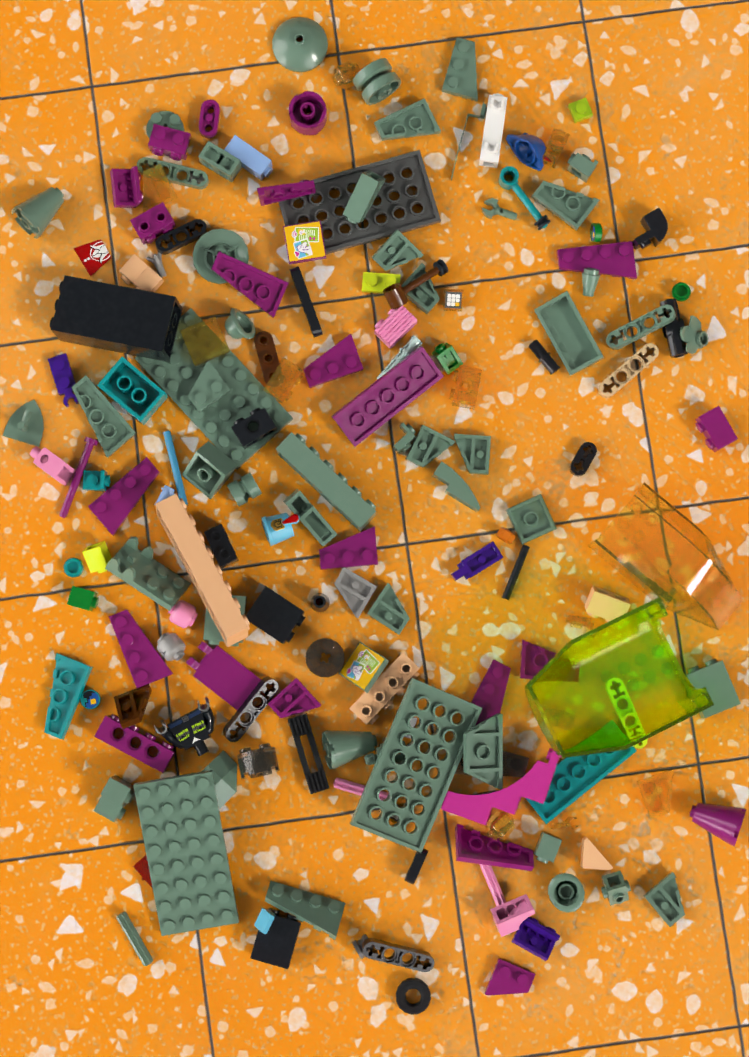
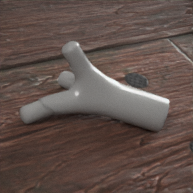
(157, 261)

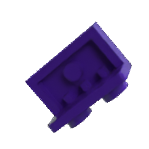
(535, 938)

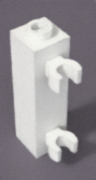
(493, 130)

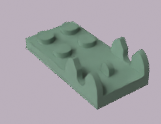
(147, 574)

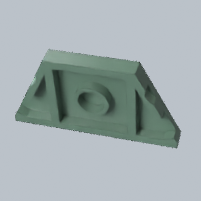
(485, 751)

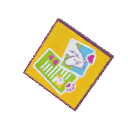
(304, 242)

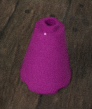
(719, 820)

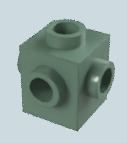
(615, 888)

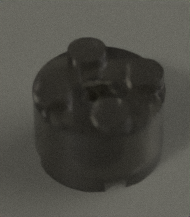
(322, 668)
(258, 761)

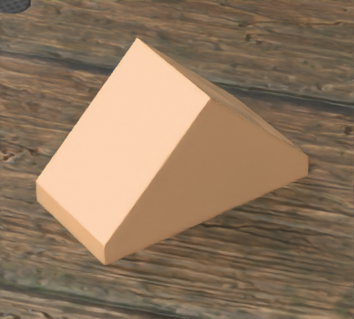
(591, 857)

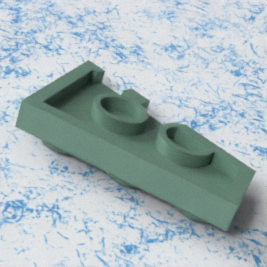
(461, 72)
(408, 122)

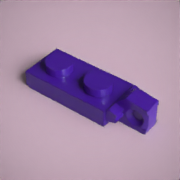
(478, 561)

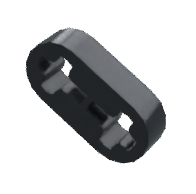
(586, 462)
(415, 866)

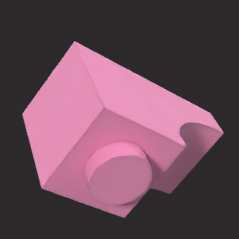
(512, 914)

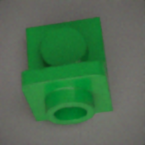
(447, 357)

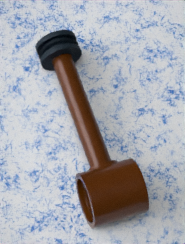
(396, 294)

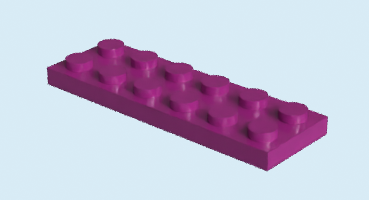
(387, 396)

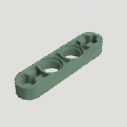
(174, 169)
(639, 324)

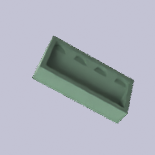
(569, 333)

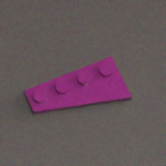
(609, 259)

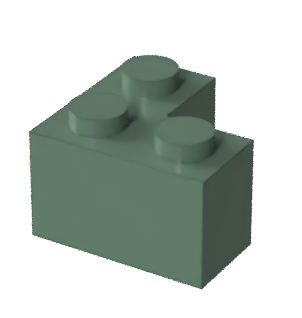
(114, 798)

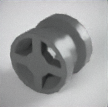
(357, 945)

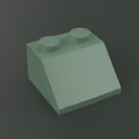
(209, 469)

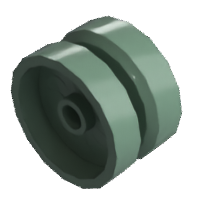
(376, 81)

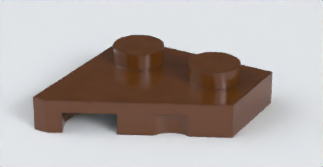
(132, 705)

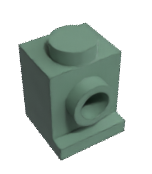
(581, 166)

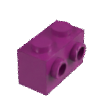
(153, 223)

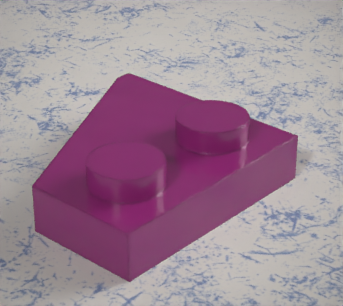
(293, 700)
(509, 979)

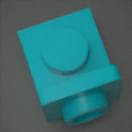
(96, 480)

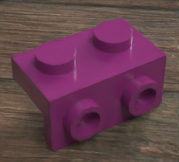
(169, 142)
(126, 187)

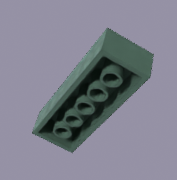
(325, 481)

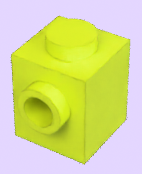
(97, 557)

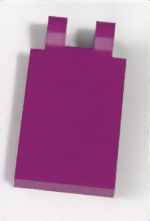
(224, 675)

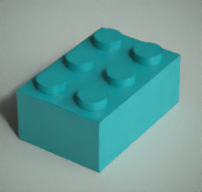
(132, 390)

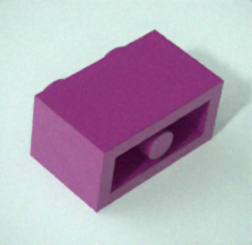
(715, 429)

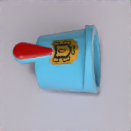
(279, 527)

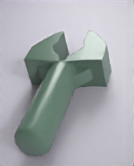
(497, 210)

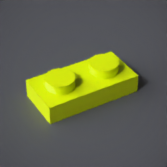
(378, 281)

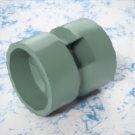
(244, 489)

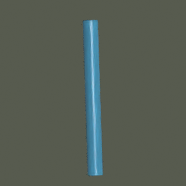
(174, 465)

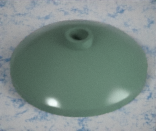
(300, 55)

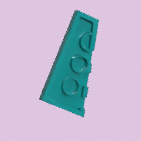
(68, 685)

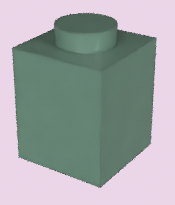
(547, 848)

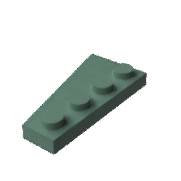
(105, 420)

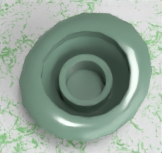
(239, 325)
(566, 892)

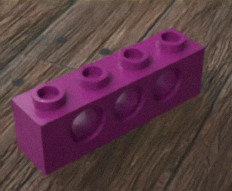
(106, 733)

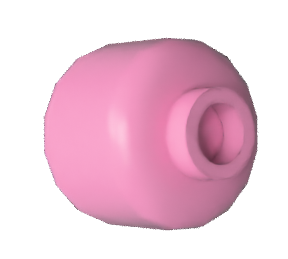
(183, 614)

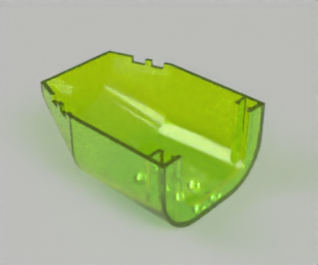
(613, 687)

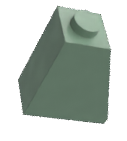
(363, 196)

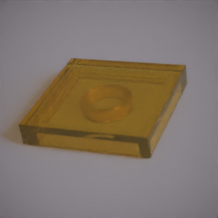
(205, 341)

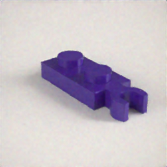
(63, 377)

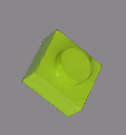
(580, 110)

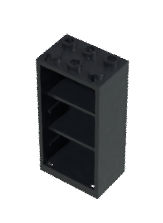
(116, 318)

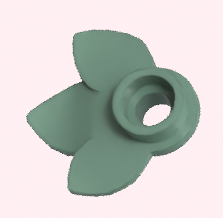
(693, 335)

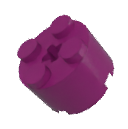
(301, 105)

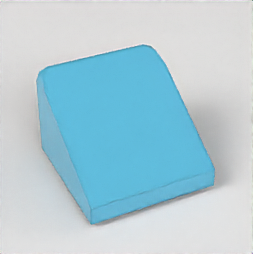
(264, 920)

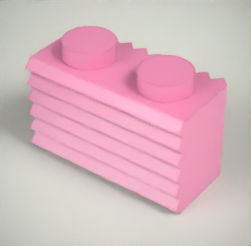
(394, 326)

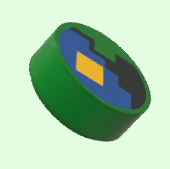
(596, 232)

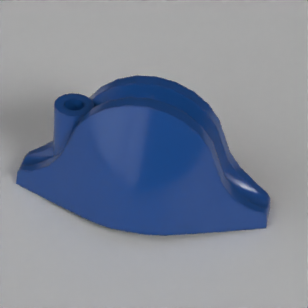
(528, 149)

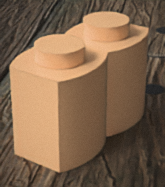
(140, 275)

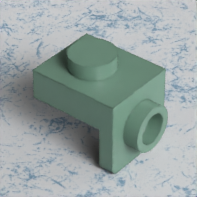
(405, 442)

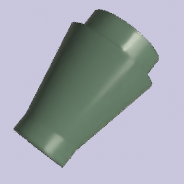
(590, 280)

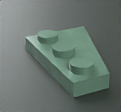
(565, 204)

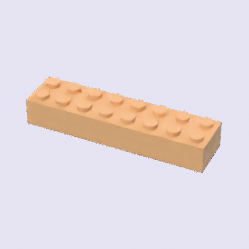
(202, 571)

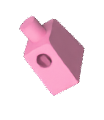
(52, 465)

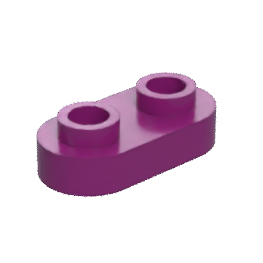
(209, 119)

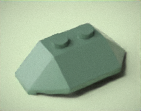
(224, 776)

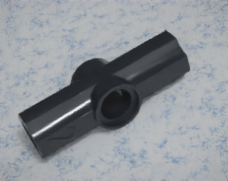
(672, 331)

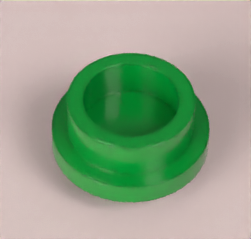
(681, 291)

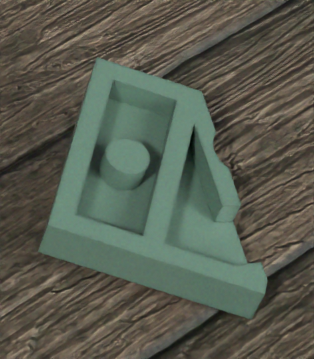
(475, 452)

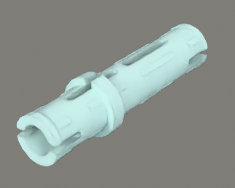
(403, 352)

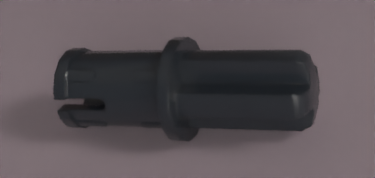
(544, 357)

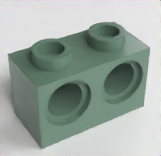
(220, 161)

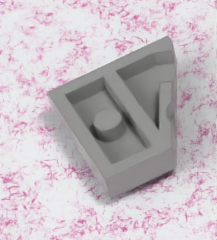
(354, 590)

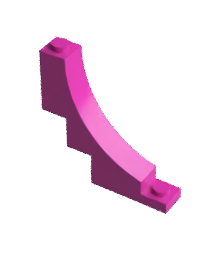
(531, 786)

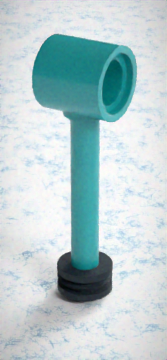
(542, 221)

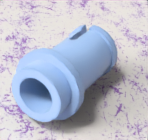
(165, 493)

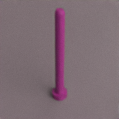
(77, 476)

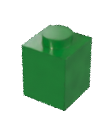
(83, 598)

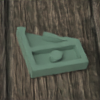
(396, 251)
(424, 295)
(207, 388)
(427, 446)
(389, 611)
(666, 899)

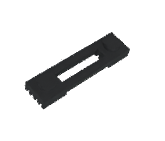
(316, 781)

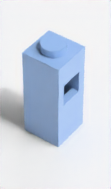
(250, 158)

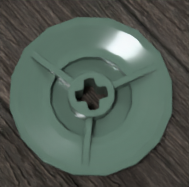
(213, 242)

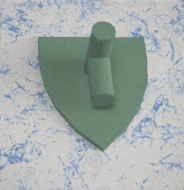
(26, 424)

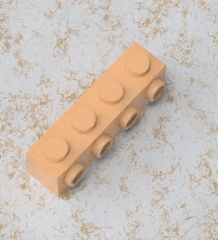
(384, 688)

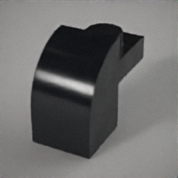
(655, 227)

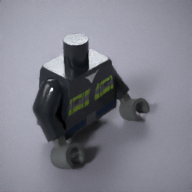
(190, 729)

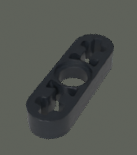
(178, 244)

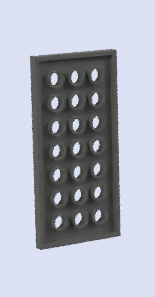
(387, 207)

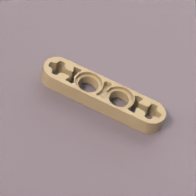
(630, 372)

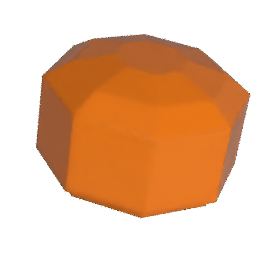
(505, 535)

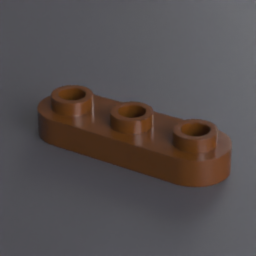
(264, 350)

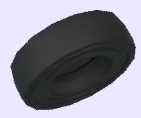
(422, 987)

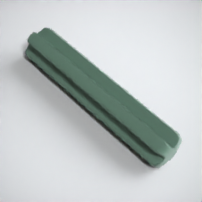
(134, 938)

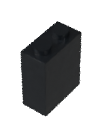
(275, 615)
(279, 942)

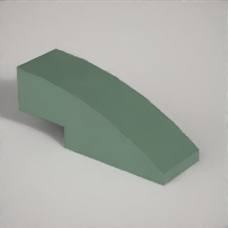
(457, 486)
(310, 517)

